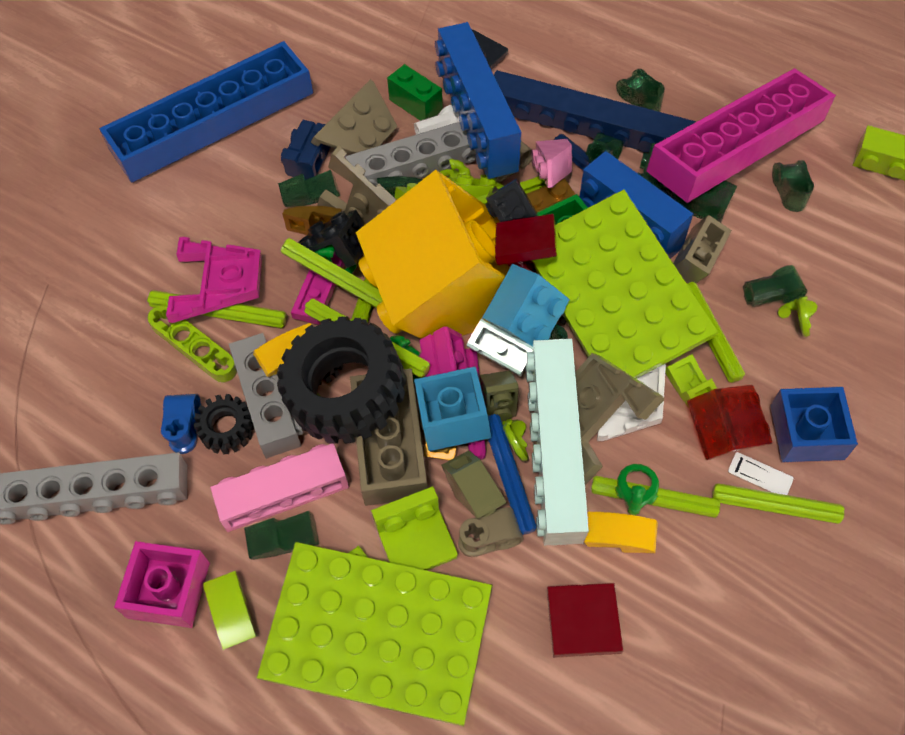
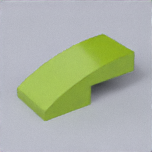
(688, 378)
(229, 610)

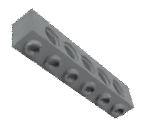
(416, 154)
(103, 478)

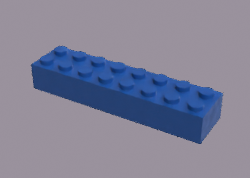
(207, 111)

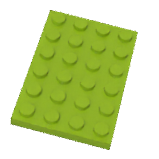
(623, 289)
(377, 633)

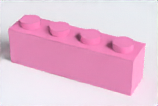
(279, 487)

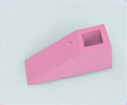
(552, 160)

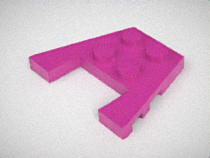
(228, 278)

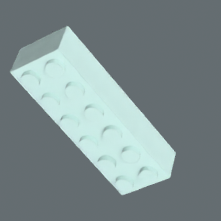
(558, 446)

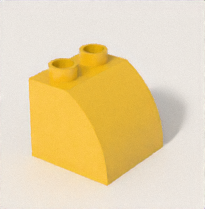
(432, 259)

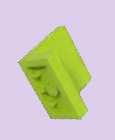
(415, 531)

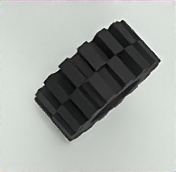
(217, 410)

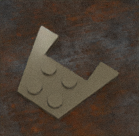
(364, 196)
(600, 393)

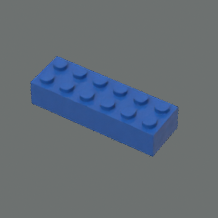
(478, 101)

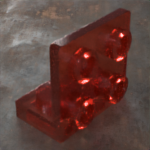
(729, 420)

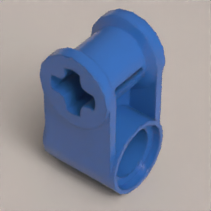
(179, 421)

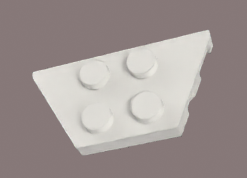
(625, 420)

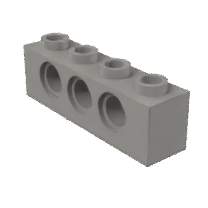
(272, 436)

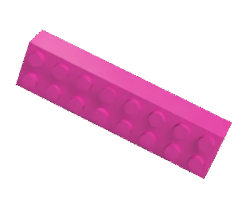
(739, 134)

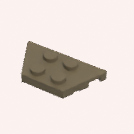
(359, 124)

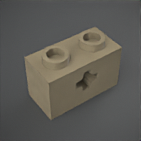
(701, 249)

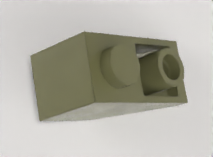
(500, 394)
(473, 485)

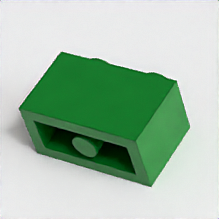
(414, 93)

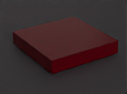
(525, 239)
(584, 620)

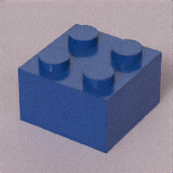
(813, 424)

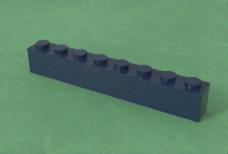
(586, 112)

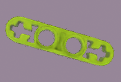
(192, 343)

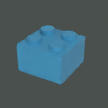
(526, 306)
(452, 408)

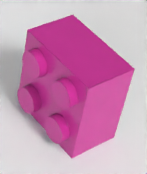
(162, 584)

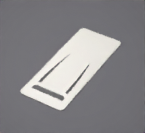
(760, 474)

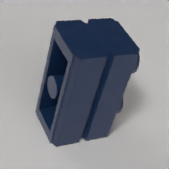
(302, 155)

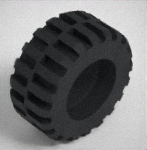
(323, 350)

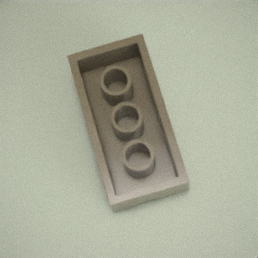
(392, 457)

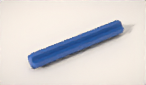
(510, 476)

